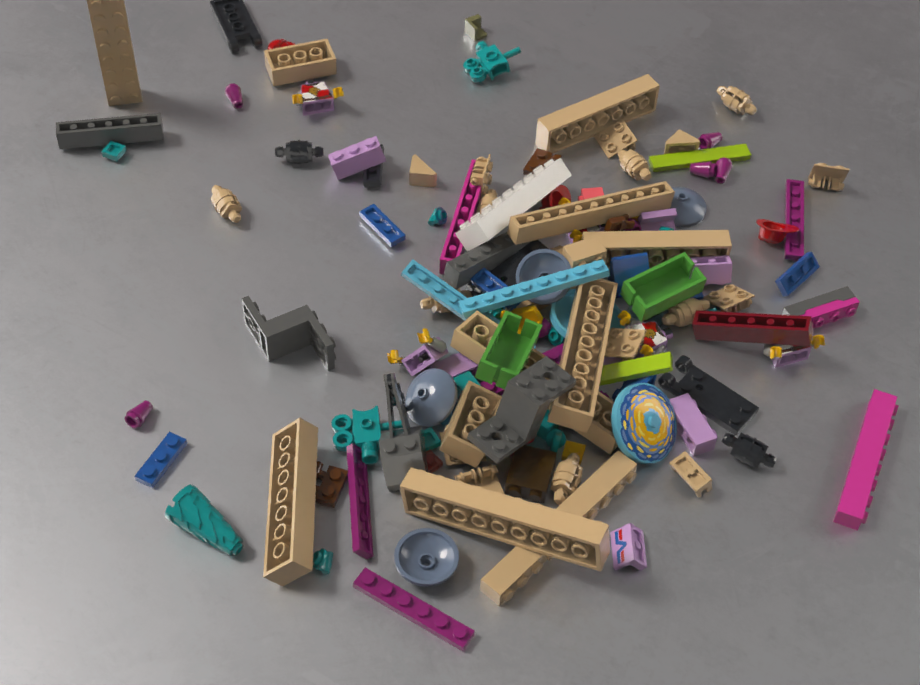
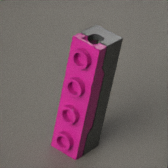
(826, 307)

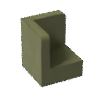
(473, 28)

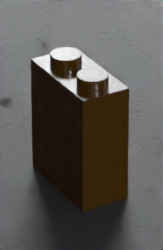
(530, 473)

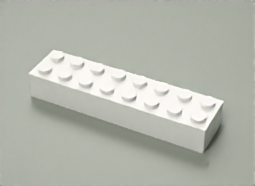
(514, 202)

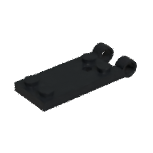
(235, 23)
(508, 268)
(715, 399)

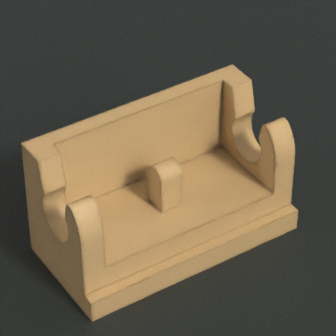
(691, 473)

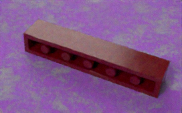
(753, 328)

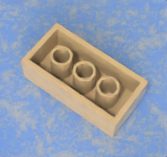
(300, 62)
(472, 409)

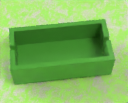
(663, 286)
(508, 350)

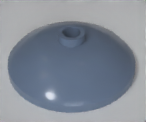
(689, 206)
(542, 263)
(438, 397)
(429, 547)

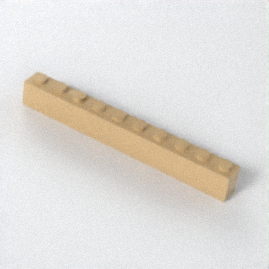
(589, 212)
(586, 501)

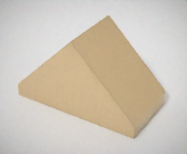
(681, 142)
(421, 173)

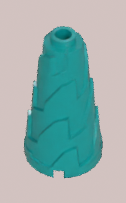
(199, 517)

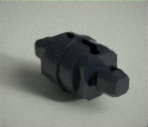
(299, 151)
(749, 450)

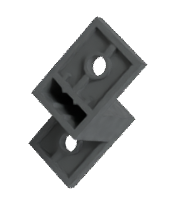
(289, 333)
(521, 409)

